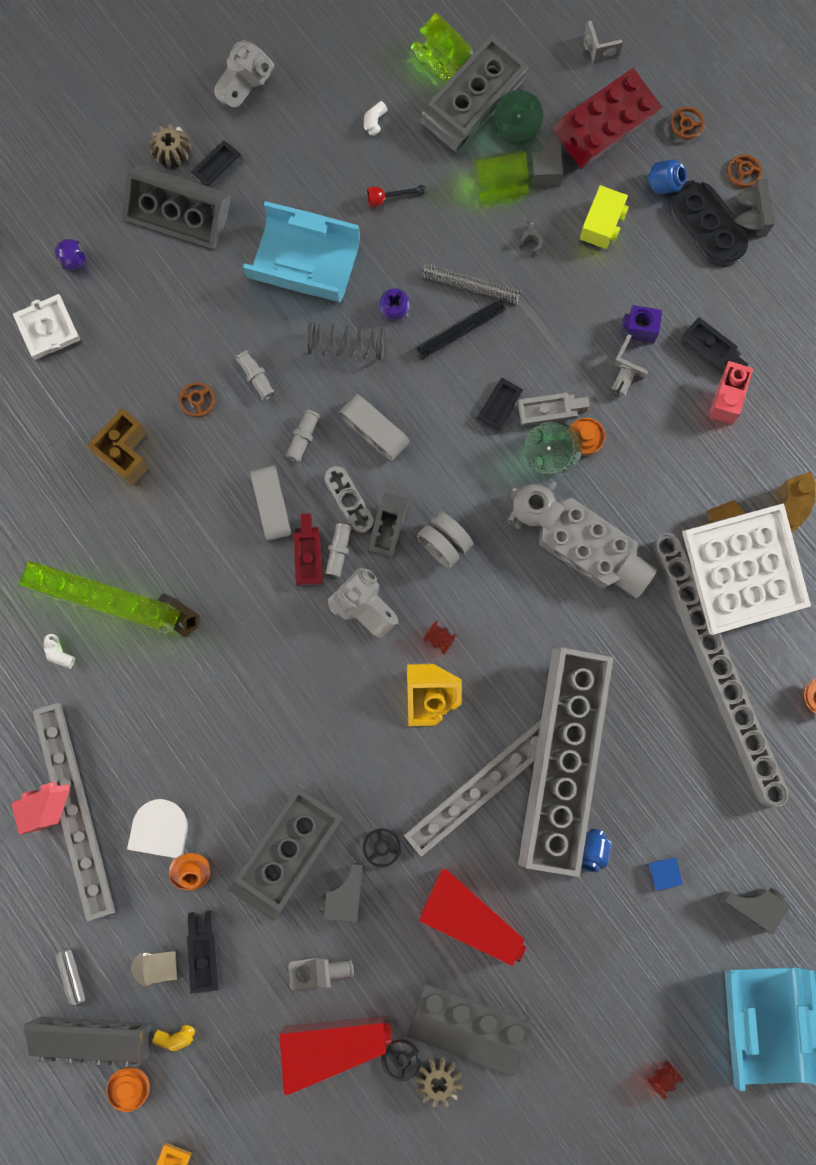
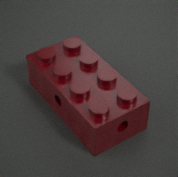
(607, 118)

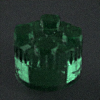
(518, 117)
(553, 448)

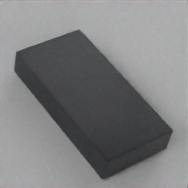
(216, 165)
(499, 405)

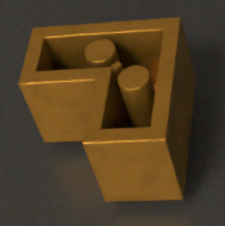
(116, 444)

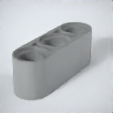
(374, 427)
(271, 503)

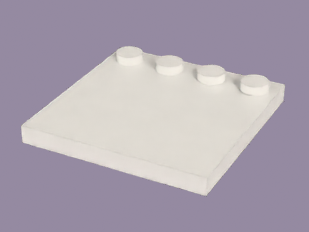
(746, 569)

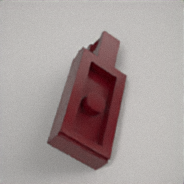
(307, 553)

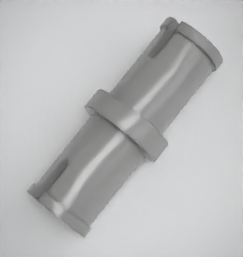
(256, 375)
(302, 435)
(338, 550)

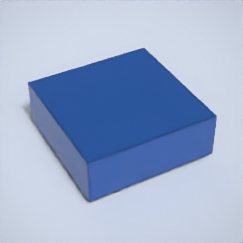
(665, 874)

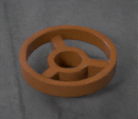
(683, 130)
(741, 173)
(202, 393)

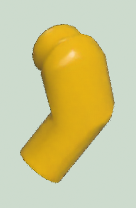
(177, 1040)

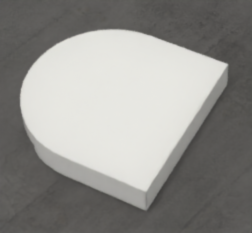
(159, 829)

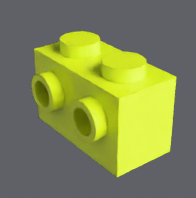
(604, 216)

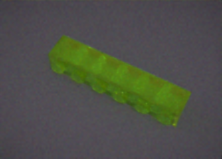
(99, 598)

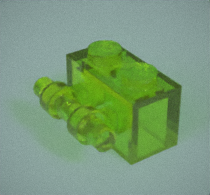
(446, 42)
(499, 169)

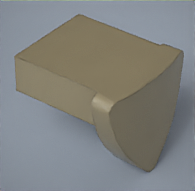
(154, 967)

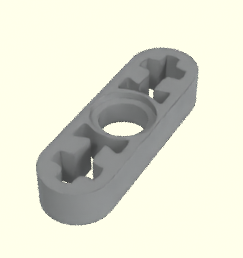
(346, 481)

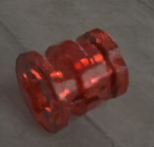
(439, 637)
(665, 1080)

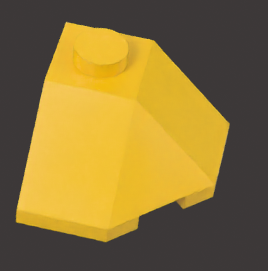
(431, 694)

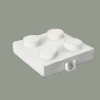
(46, 326)

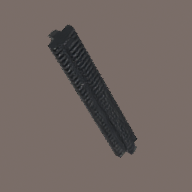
(461, 327)

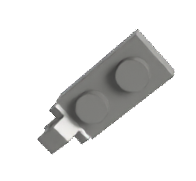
(550, 408)

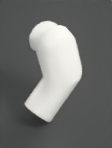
(371, 118)
(55, 653)

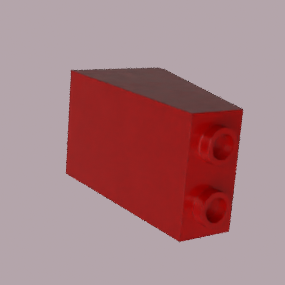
(465, 917)
(328, 1048)

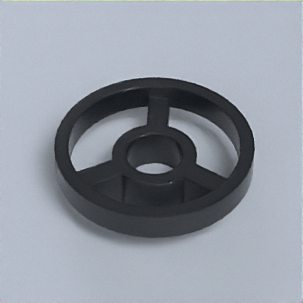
(371, 857)
(401, 1068)

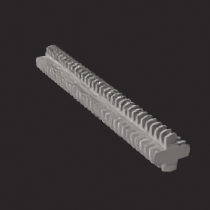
(468, 283)

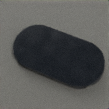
(709, 223)

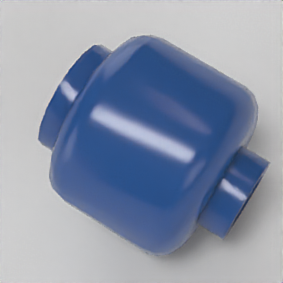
(667, 176)
(596, 851)

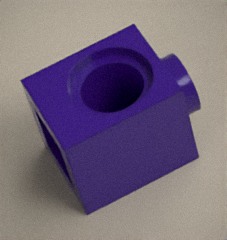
(649, 316)

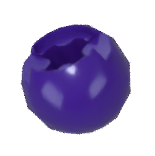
(70, 255)
(394, 296)

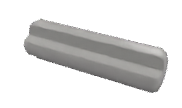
(70, 977)

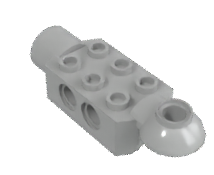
(585, 541)

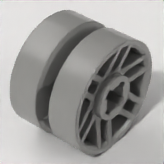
(445, 539)

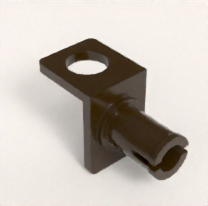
(187, 619)

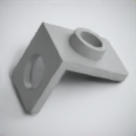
(596, 51)

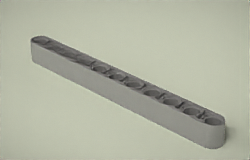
(717, 682)

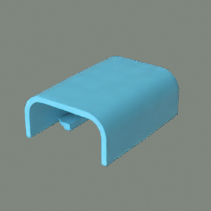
(305, 252)
(772, 1025)

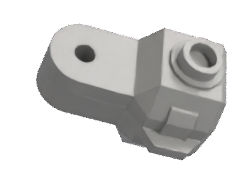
(246, 69)
(359, 600)

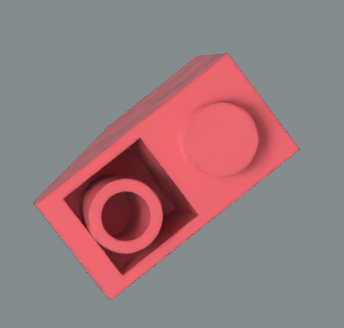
(730, 393)
(41, 808)

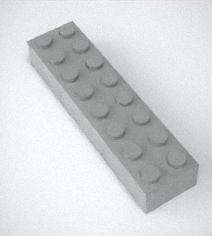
(565, 762)

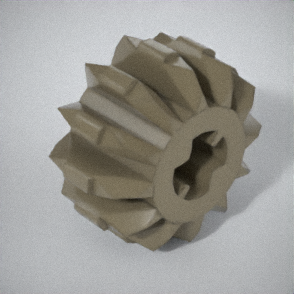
(169, 146)
(428, 1084)

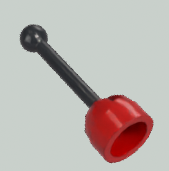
(377, 195)

